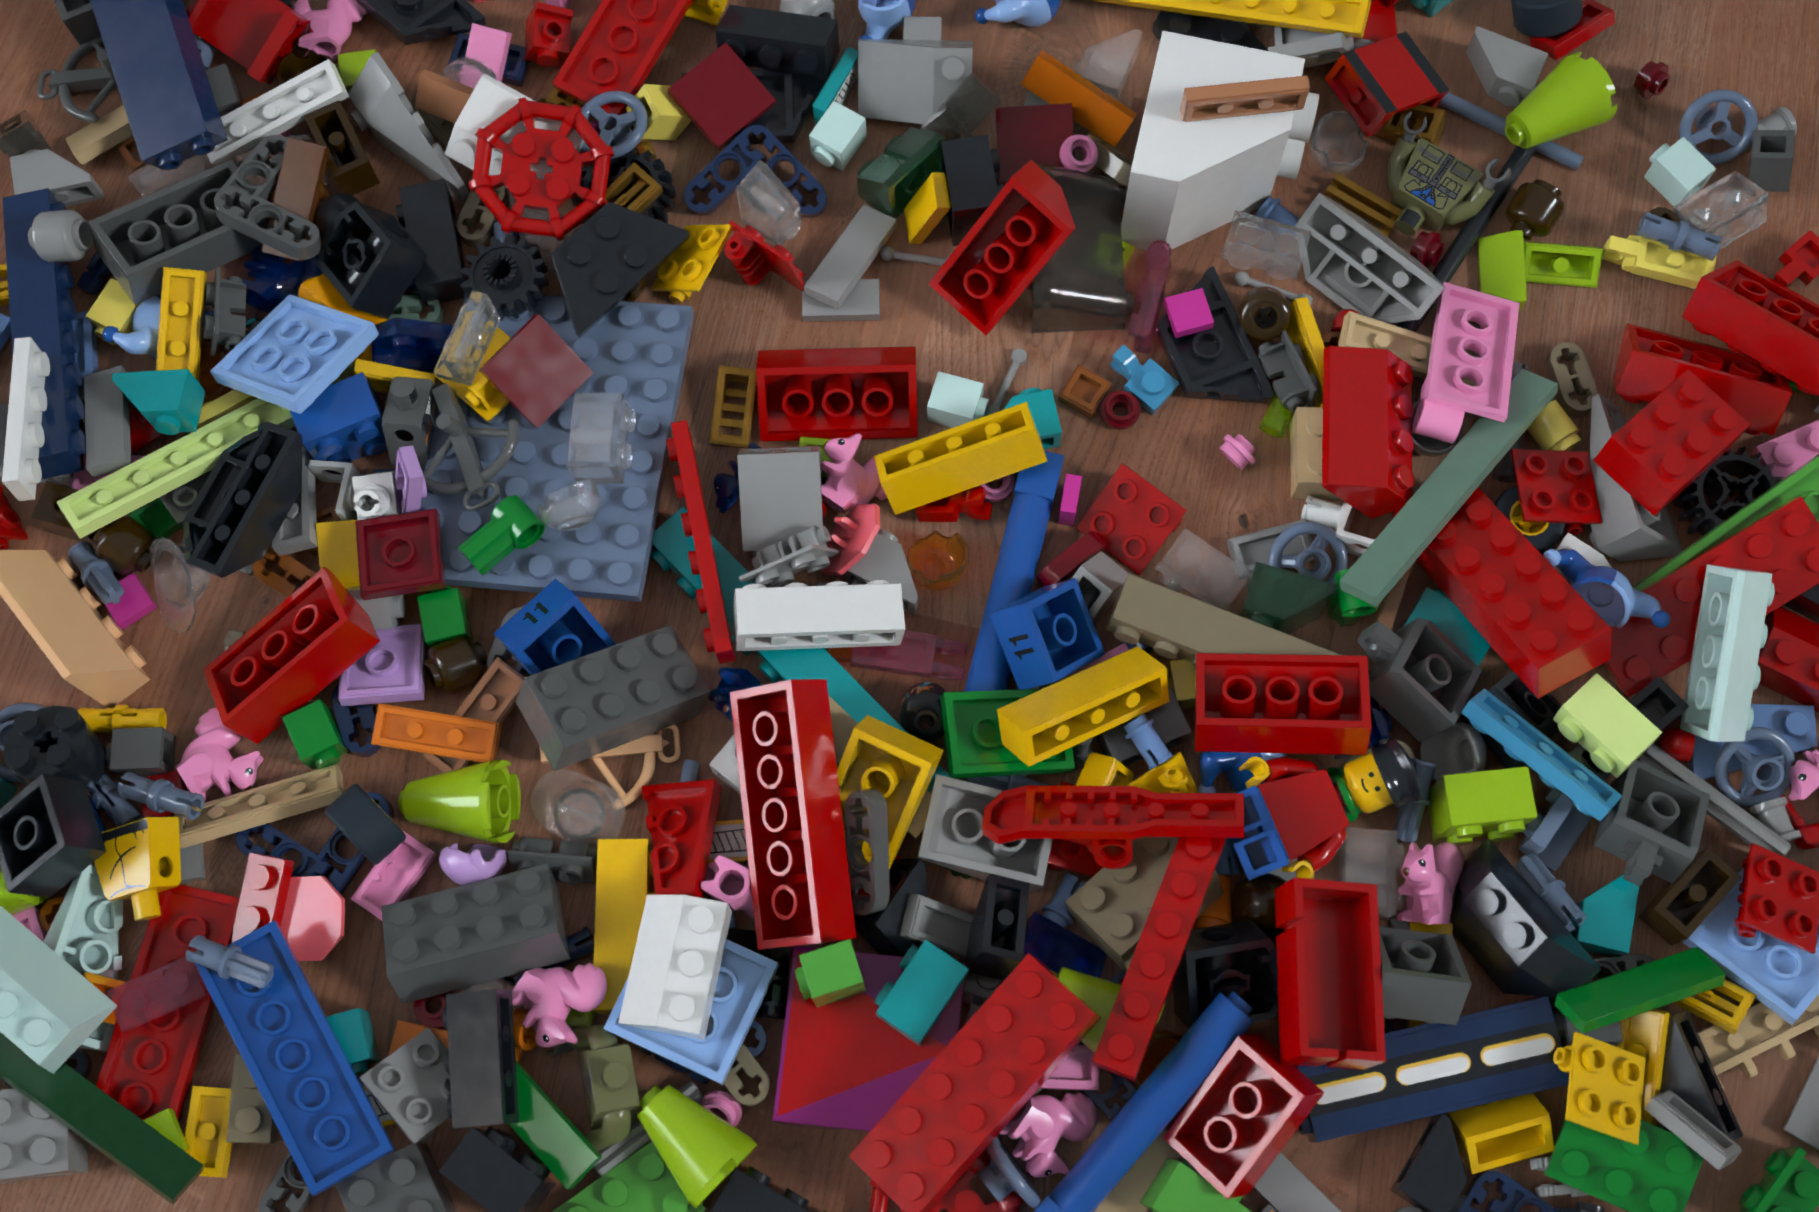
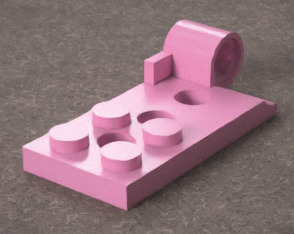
(1443, 393)

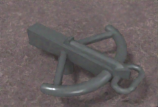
(81, 80)
(475, 477)

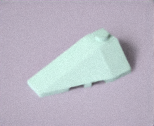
(88, 938)

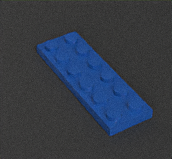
(299, 1065)

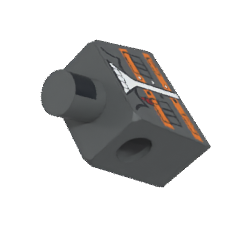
(412, 410)

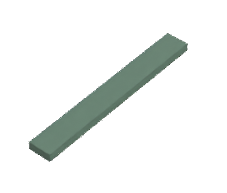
(1445, 491)

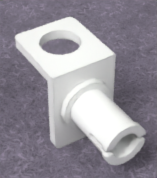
(375, 495)
(345, 504)
(1336, 517)

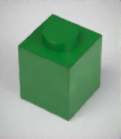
(444, 615)
(315, 735)

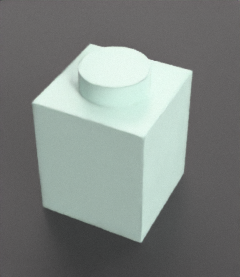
(837, 136)
(1678, 171)
(955, 400)

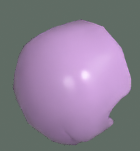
(476, 865)

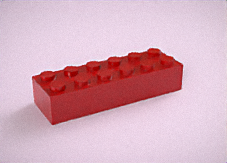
(1515, 597)
(792, 814)
(974, 1087)

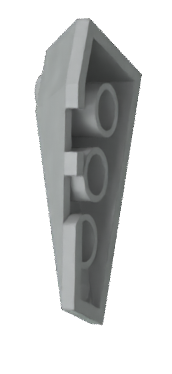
(394, 124)
(1626, 526)

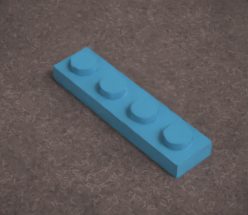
(1550, 761)

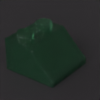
(900, 171)
(1284, 598)

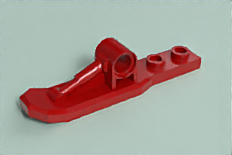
(1110, 817)

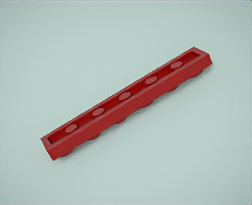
(703, 558)
(1157, 956)

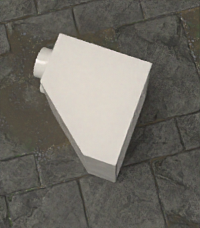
(1201, 171)

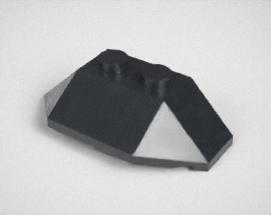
(244, 501)
(1514, 930)

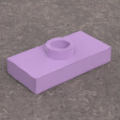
(409, 481)

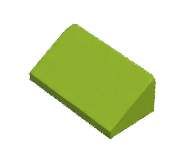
(1562, 263)
(1503, 266)

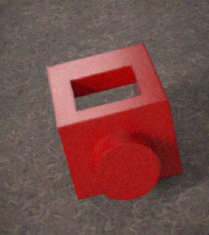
(548, 35)

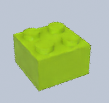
(1481, 805)

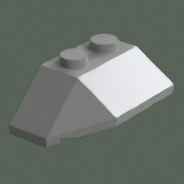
(1363, 266)

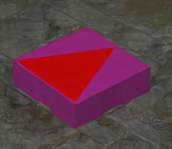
(842, 1060)

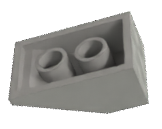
(909, 77)
(956, 837)

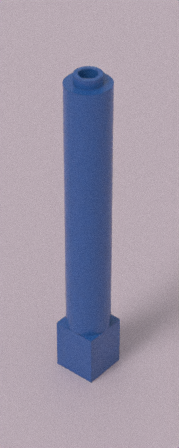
(1015, 567)
(1151, 1107)

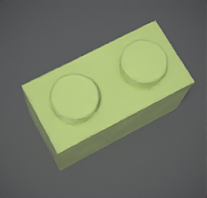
(1606, 726)

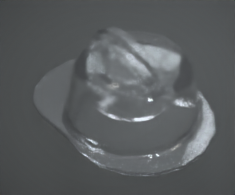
(176, 584)
(577, 807)

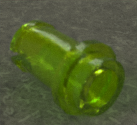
(1275, 418)

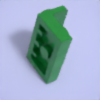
(1786, 1187)

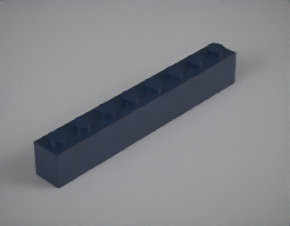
(45, 312)

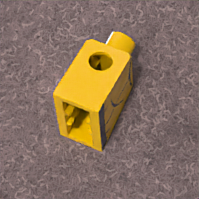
(140, 863)

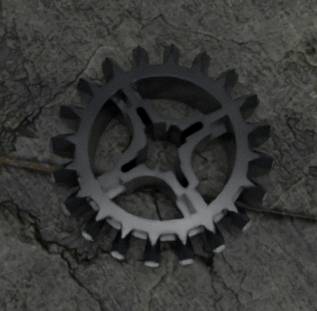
(655, 168)
(1719, 484)

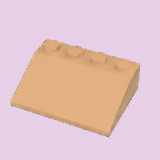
(69, 626)

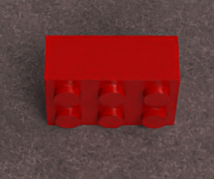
(1671, 442)
(1242, 1116)

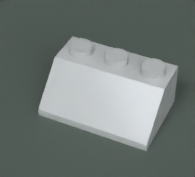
(485, 105)
(676, 965)

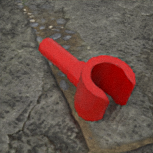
(1809, 832)

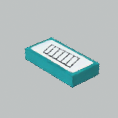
(838, 83)

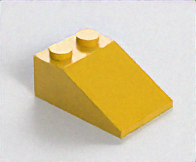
(893, 764)

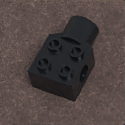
(366, 254)
(1224, 961)

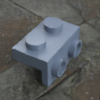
(1554, 830)

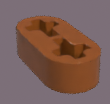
(293, 569)

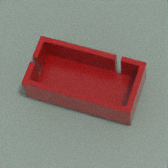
(1329, 974)

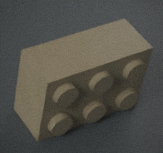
(1118, 901)

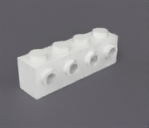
(818, 616)

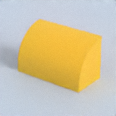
(1502, 1132)

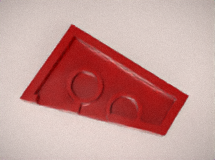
(682, 833)

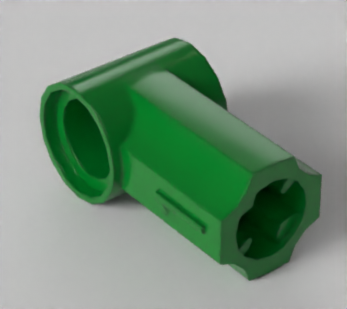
(510, 527)
(1345, 607)

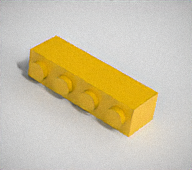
(960, 458)
(1083, 705)
(621, 893)

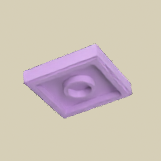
(389, 670)

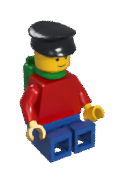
(1306, 809)

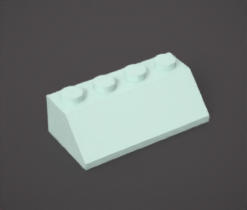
(1727, 653)
(43, 999)

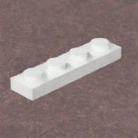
(278, 110)
(24, 419)

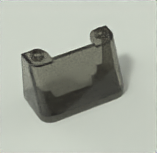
(1086, 277)

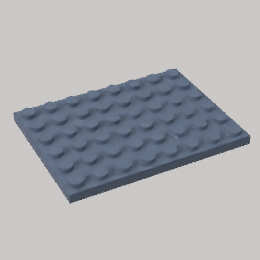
(630, 351)

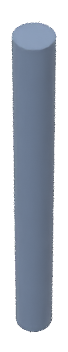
(1498, 125)

